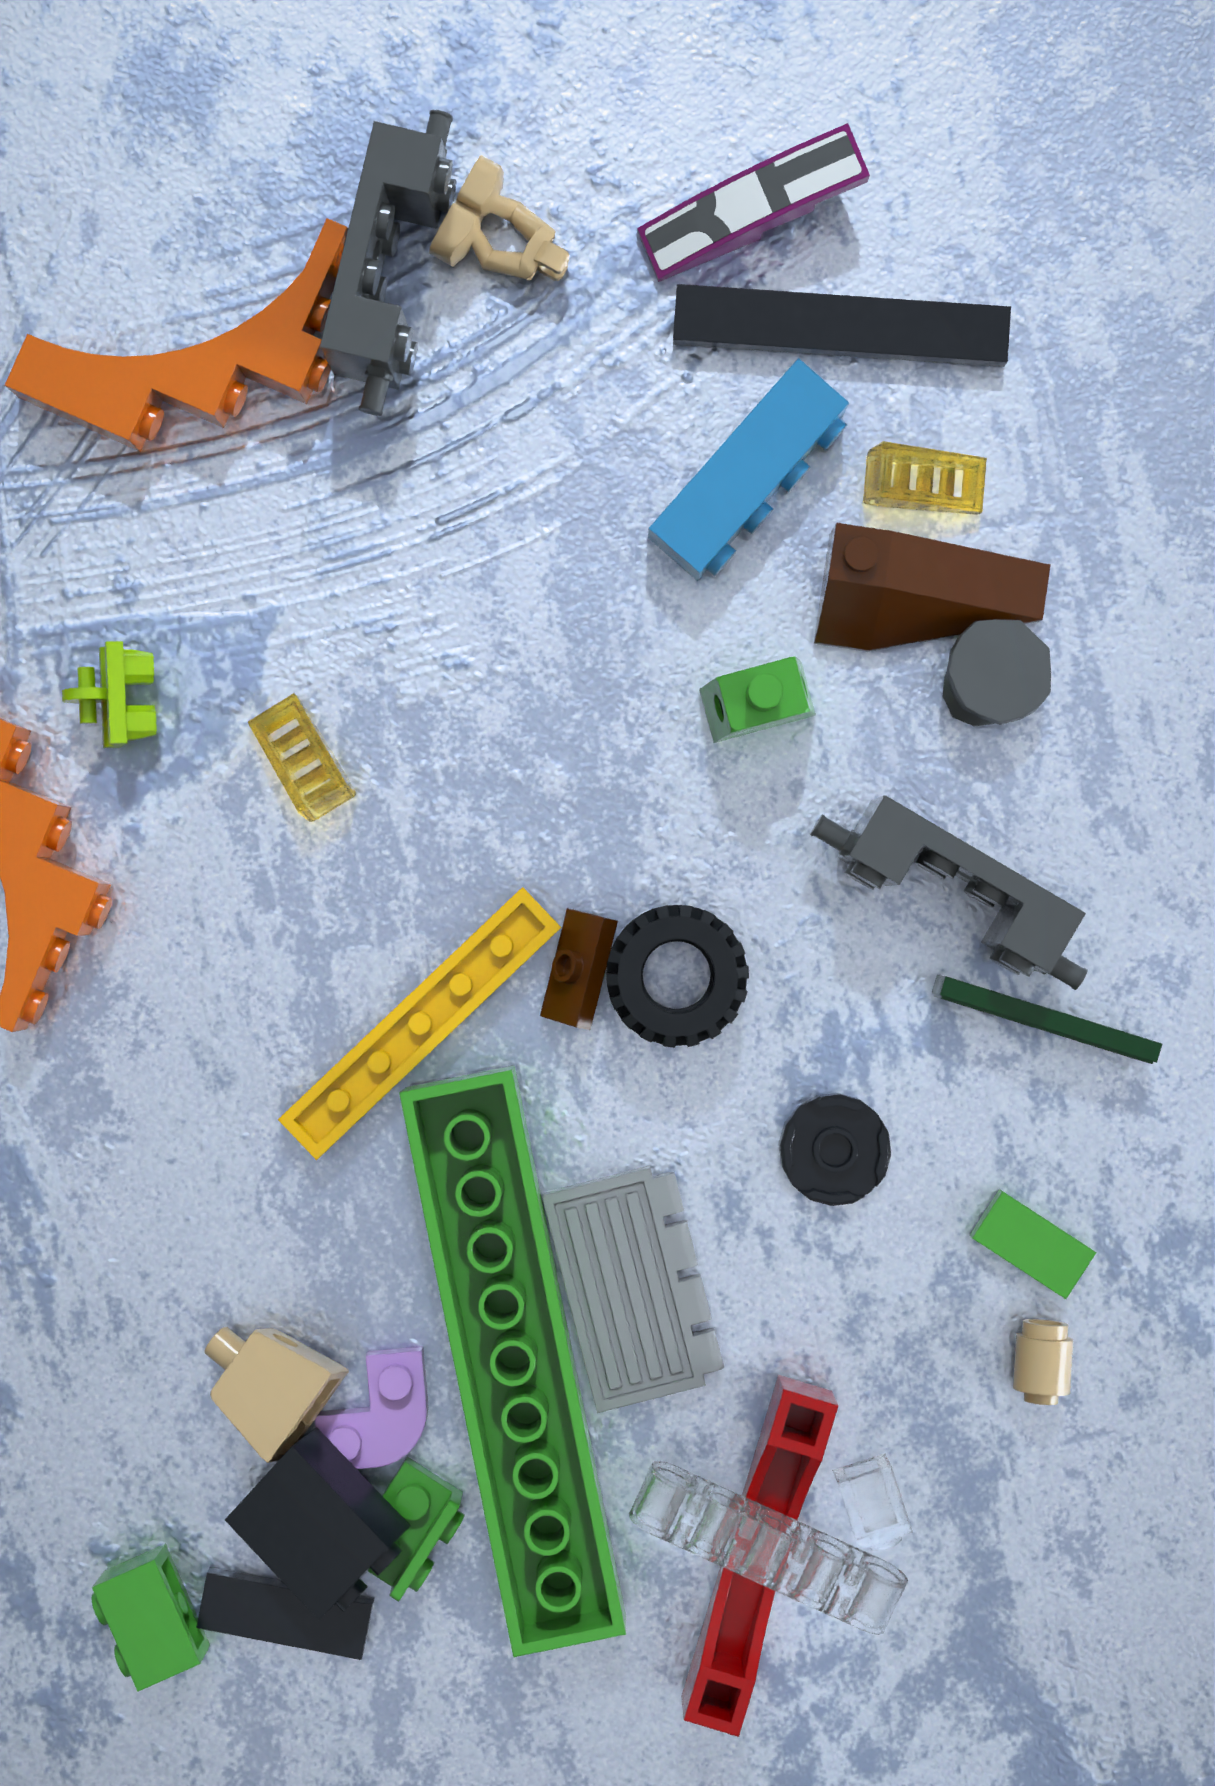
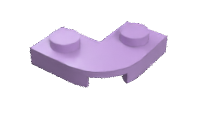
(396, 1411)

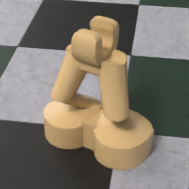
(463, 229)

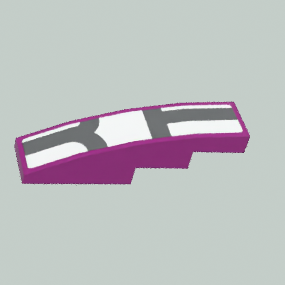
(753, 202)

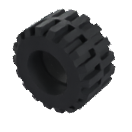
(687, 1024)

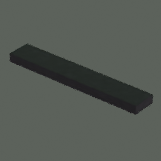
(841, 325)

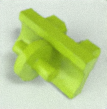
(117, 669)

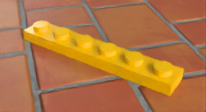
(419, 1023)

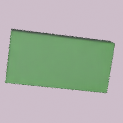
(1032, 1244)

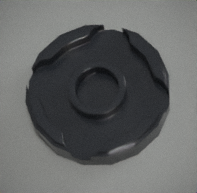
(834, 1149)

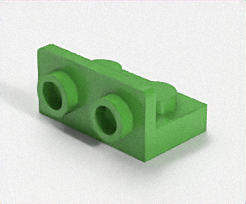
(432, 1512)

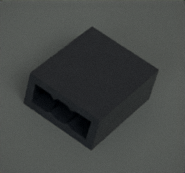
(319, 1525)

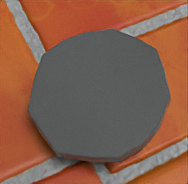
(996, 673)

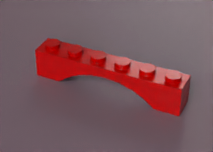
(739, 1608)

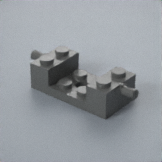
(401, 180)
(1032, 921)

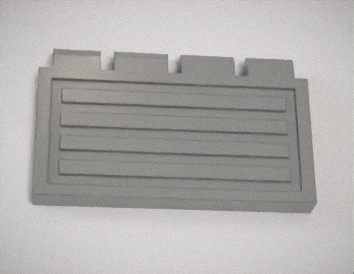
(626, 1287)

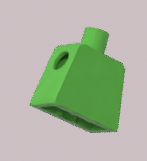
(757, 699)

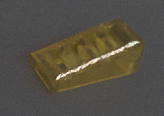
(879, 476)
(328, 795)

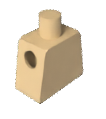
(271, 1387)

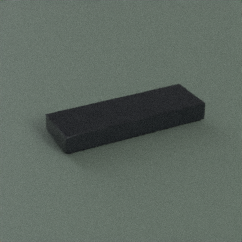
(272, 1613)

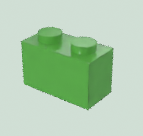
(149, 1618)

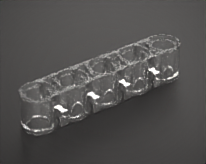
(768, 1547)

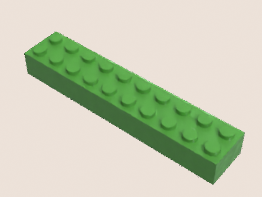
(514, 1361)

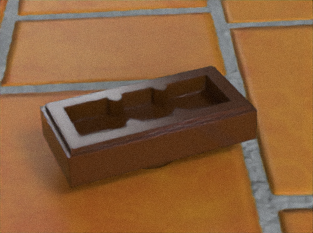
(578, 969)

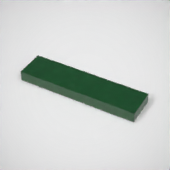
(1046, 1019)

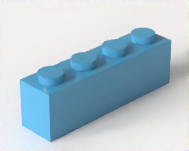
(748, 470)

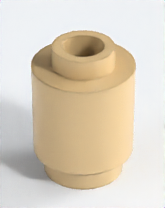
(1043, 1361)

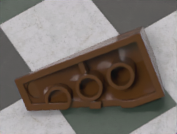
(912, 589)

